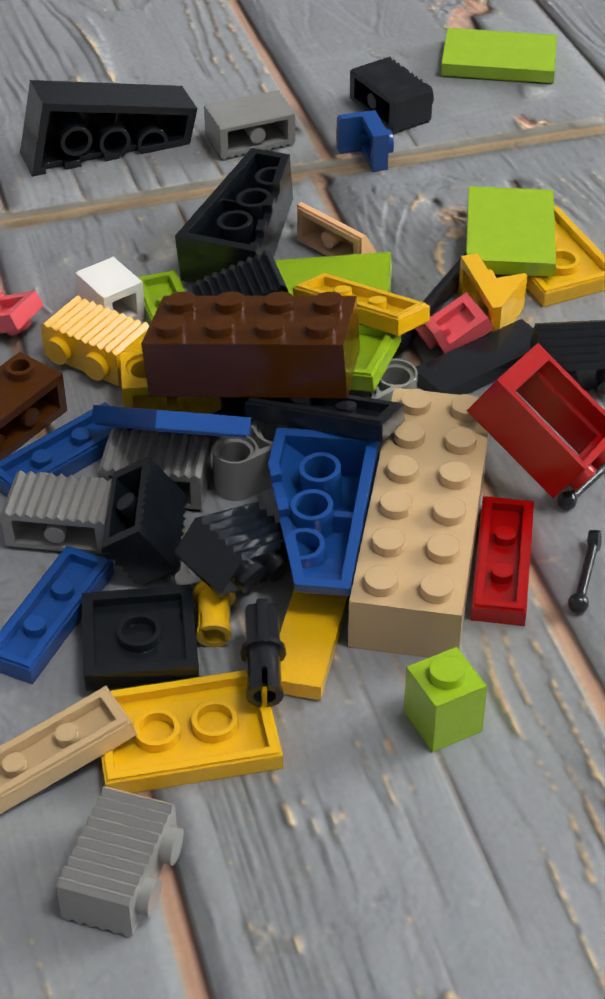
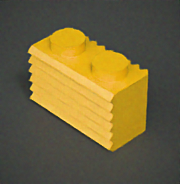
(91, 338)

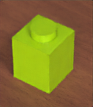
(444, 699)

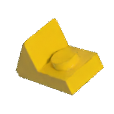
(498, 298)

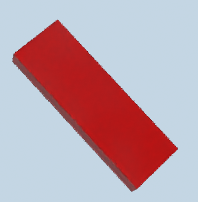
(503, 561)

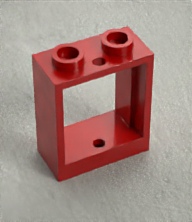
(528, 437)

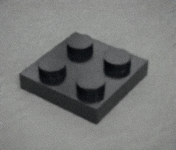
(138, 637)

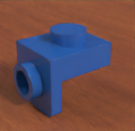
(366, 134)

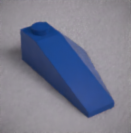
(322, 504)

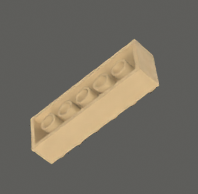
(420, 529)

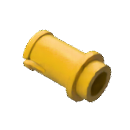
(213, 615)

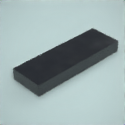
(477, 361)
(349, 417)

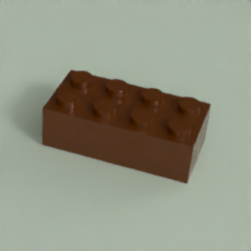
(252, 346)

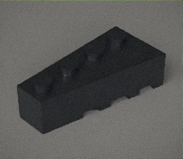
(101, 120)
(238, 217)

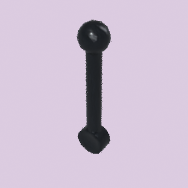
(568, 499)
(578, 601)

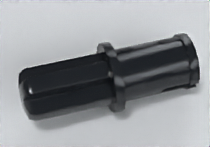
(263, 653)

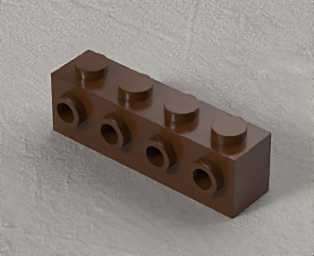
(29, 400)

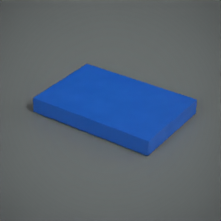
(171, 421)

